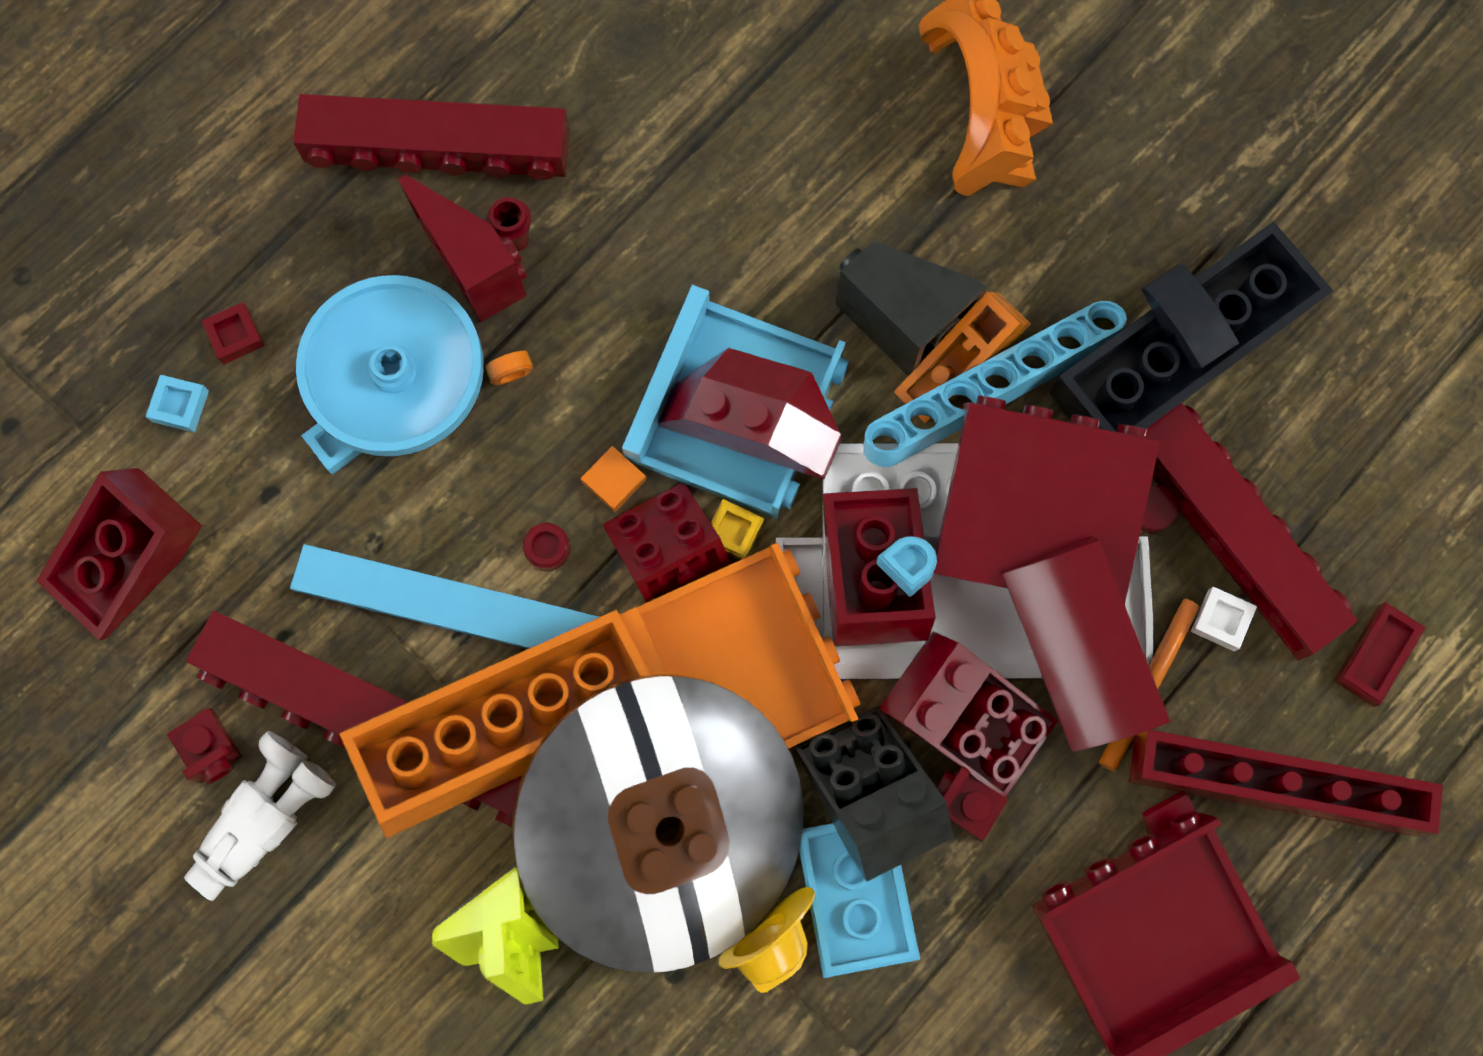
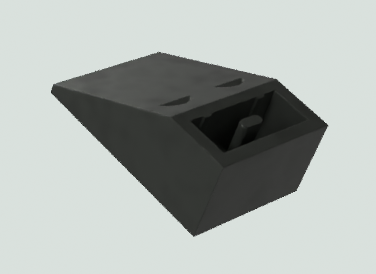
(875, 793)

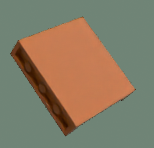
(754, 637)

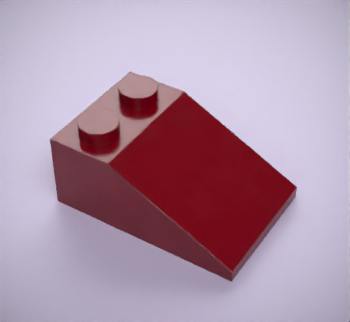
(470, 248)
(117, 549)
(862, 598)

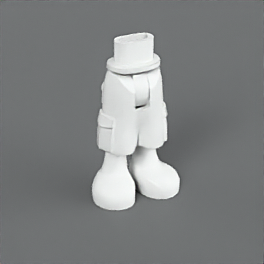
(251, 819)

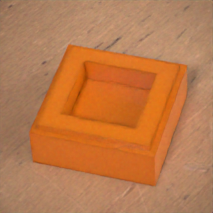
(613, 479)

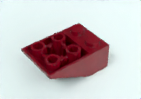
(968, 713)

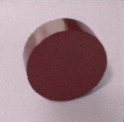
(1160, 510)
(546, 547)

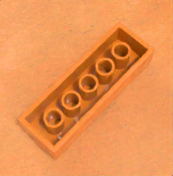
(483, 725)

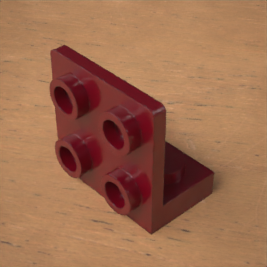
(667, 542)

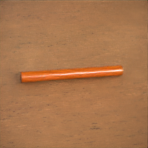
(1158, 666)

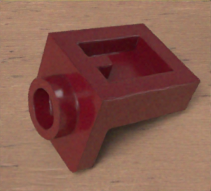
(205, 747)
(970, 802)

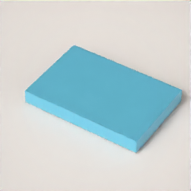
(854, 920)

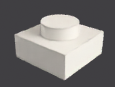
(1223, 619)

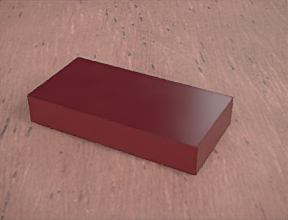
(1379, 654)

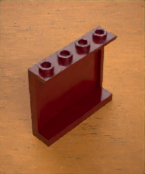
(1039, 486)
(1163, 940)

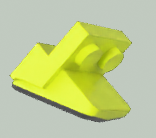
(501, 936)

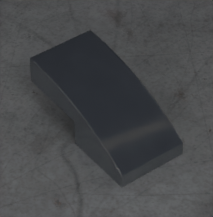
(1191, 314)

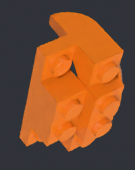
(1005, 92)

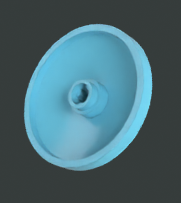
(390, 365)

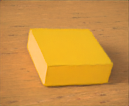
(736, 528)

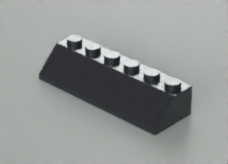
(1144, 368)

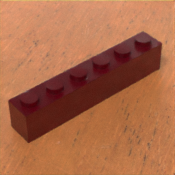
(432, 136)
(1246, 536)
(1286, 783)

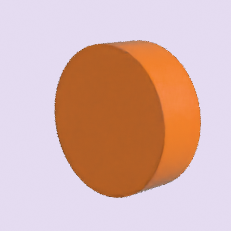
(509, 368)

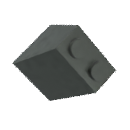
(903, 300)

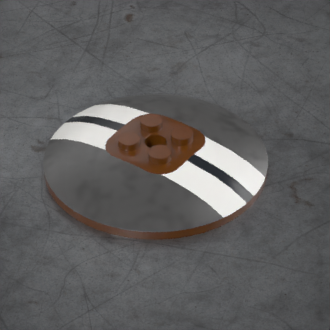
(606, 783)

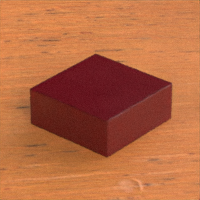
(233, 333)

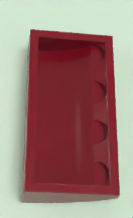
(1085, 645)

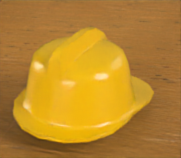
(774, 946)

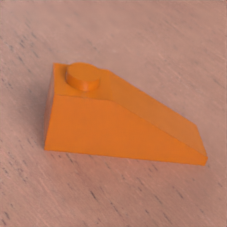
(978, 336)

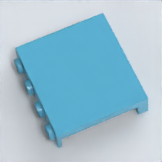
(697, 337)

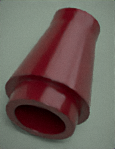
(511, 219)

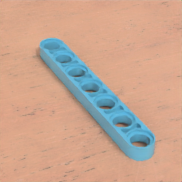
(973, 383)

